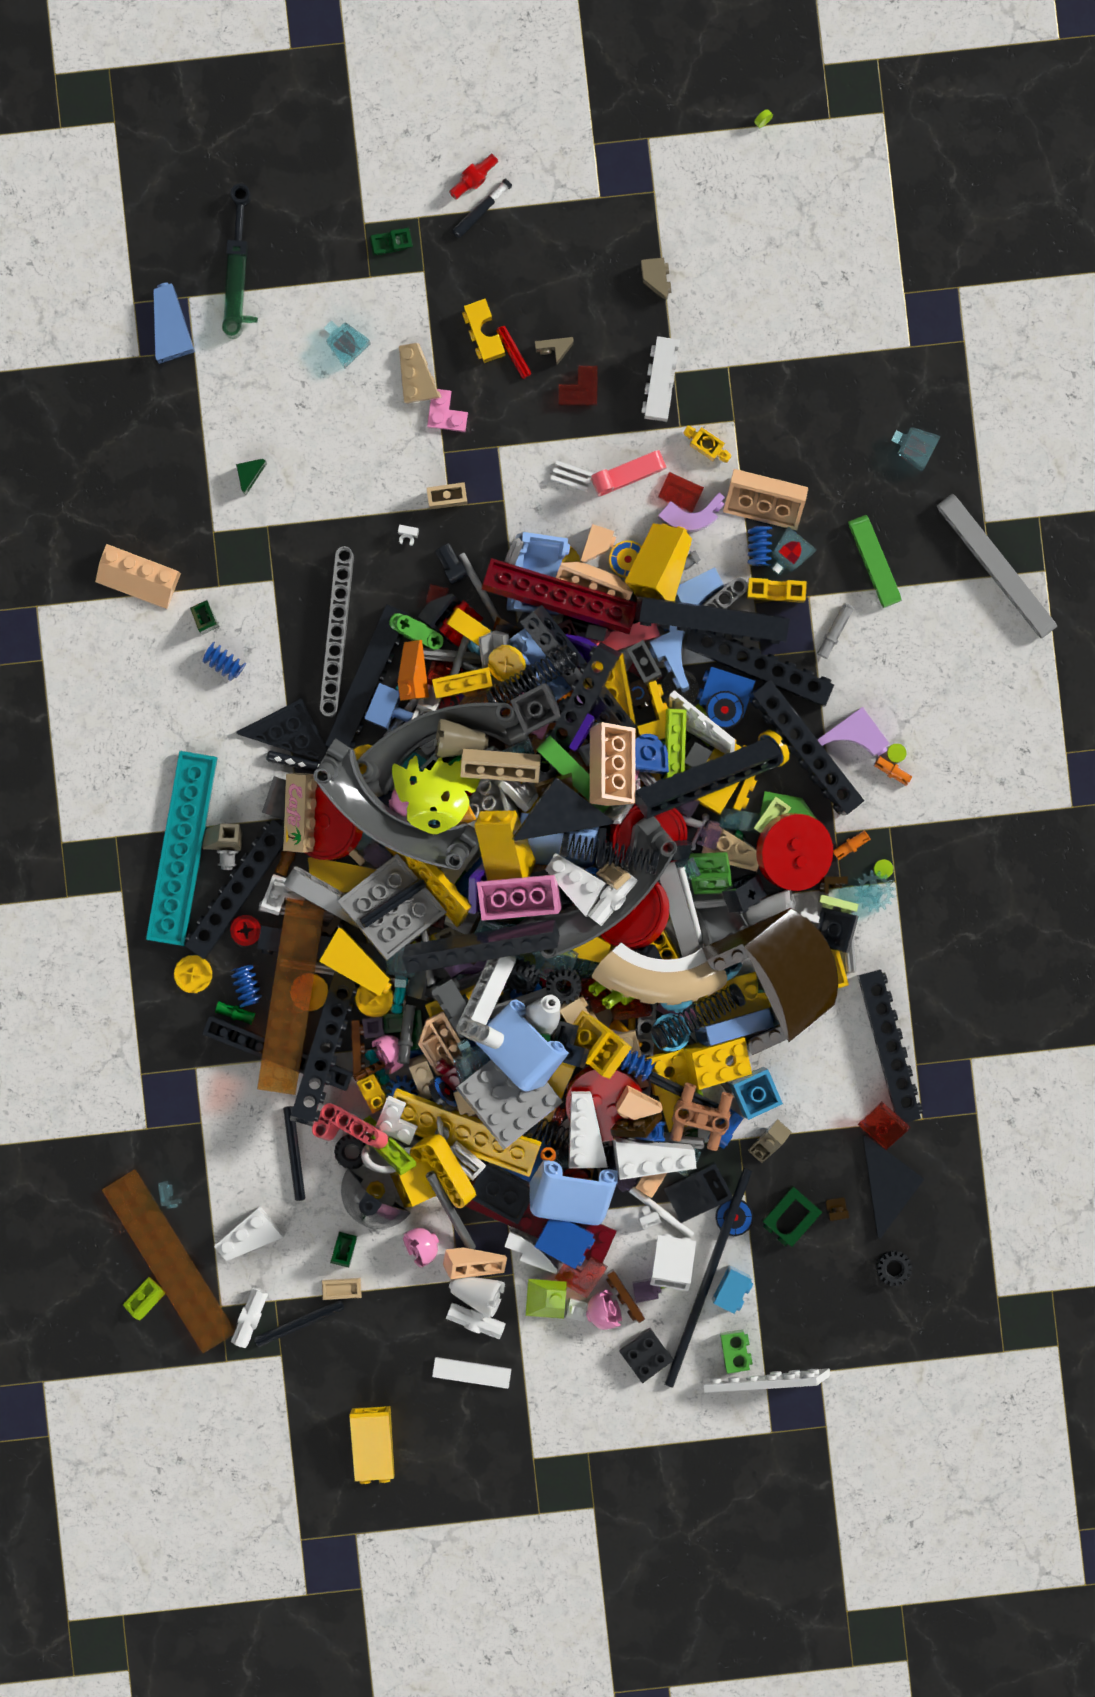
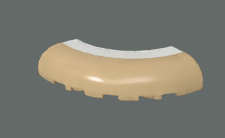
(658, 979)

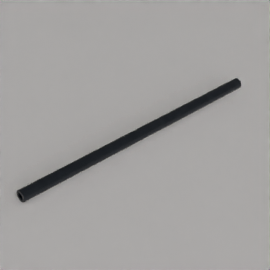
(708, 1277)

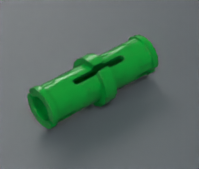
(235, 1013)

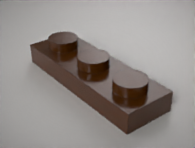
(358, 1047)
(624, 1296)

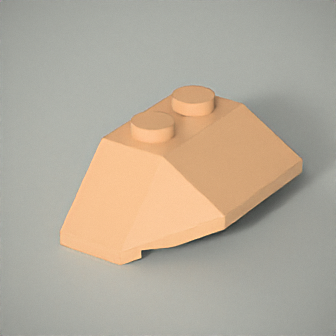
(593, 578)
(439, 1040)

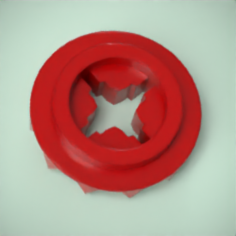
(238, 924)

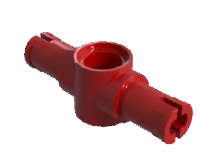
(473, 176)

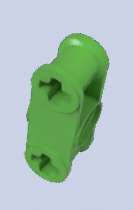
(416, 630)

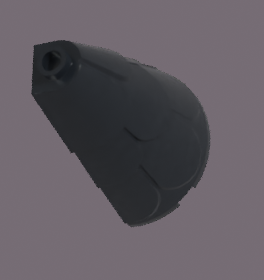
(366, 1208)

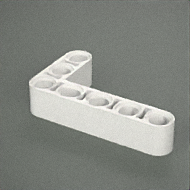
(482, 1002)

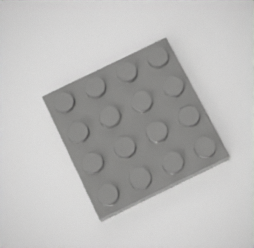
(402, 923)
(504, 1106)

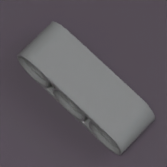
(730, 592)

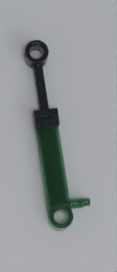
(236, 268)

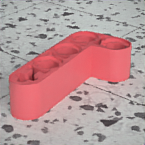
(628, 473)
(620, 641)
(353, 1127)

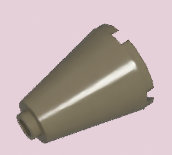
(454, 738)

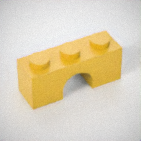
(488, 347)
(776, 590)

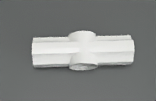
(611, 900)
(249, 1318)
(475, 1321)

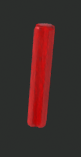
(513, 352)

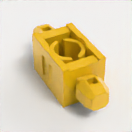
(723, 455)

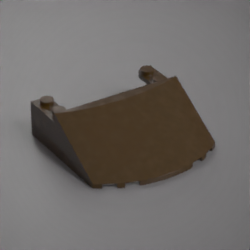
(792, 968)

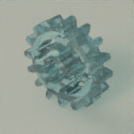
(873, 883)

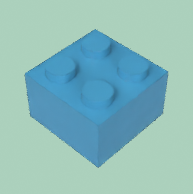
(755, 1093)
(732, 1289)

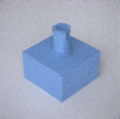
(386, 707)

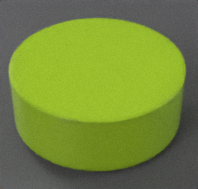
(763, 118)
(896, 753)
(884, 867)

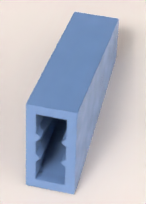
(171, 331)
(734, 1027)

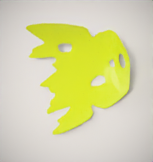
(428, 793)

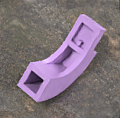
(692, 521)

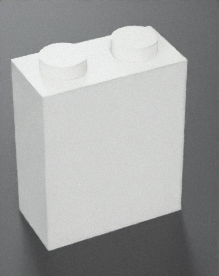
(673, 1262)

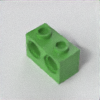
(731, 1352)

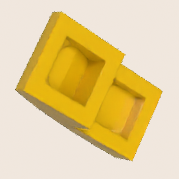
(467, 626)

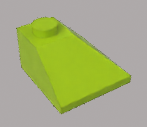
(546, 1298)

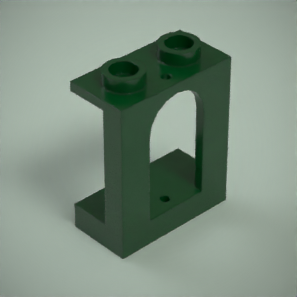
(779, 1209)

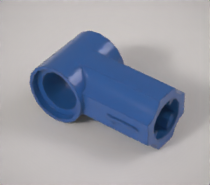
(735, 1120)

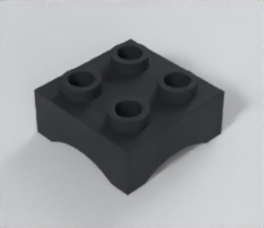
(646, 1355)

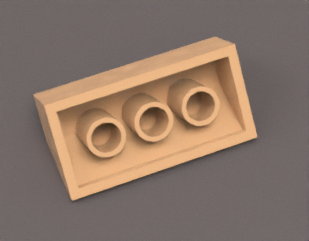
(765, 499)
(137, 576)
(612, 764)

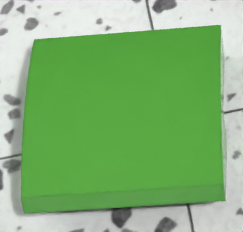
(714, 873)

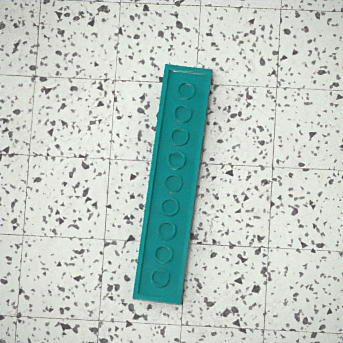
(182, 848)

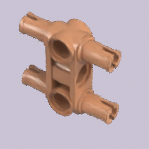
(701, 1116)

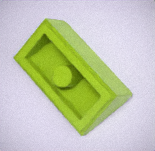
(144, 1298)

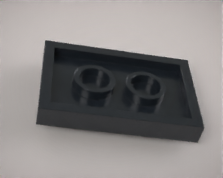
(501, 1193)

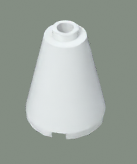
(769, 907)
(544, 1014)
(478, 1293)

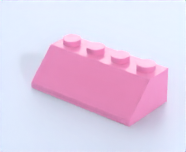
(519, 897)

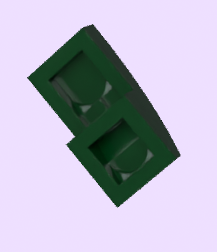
(391, 242)

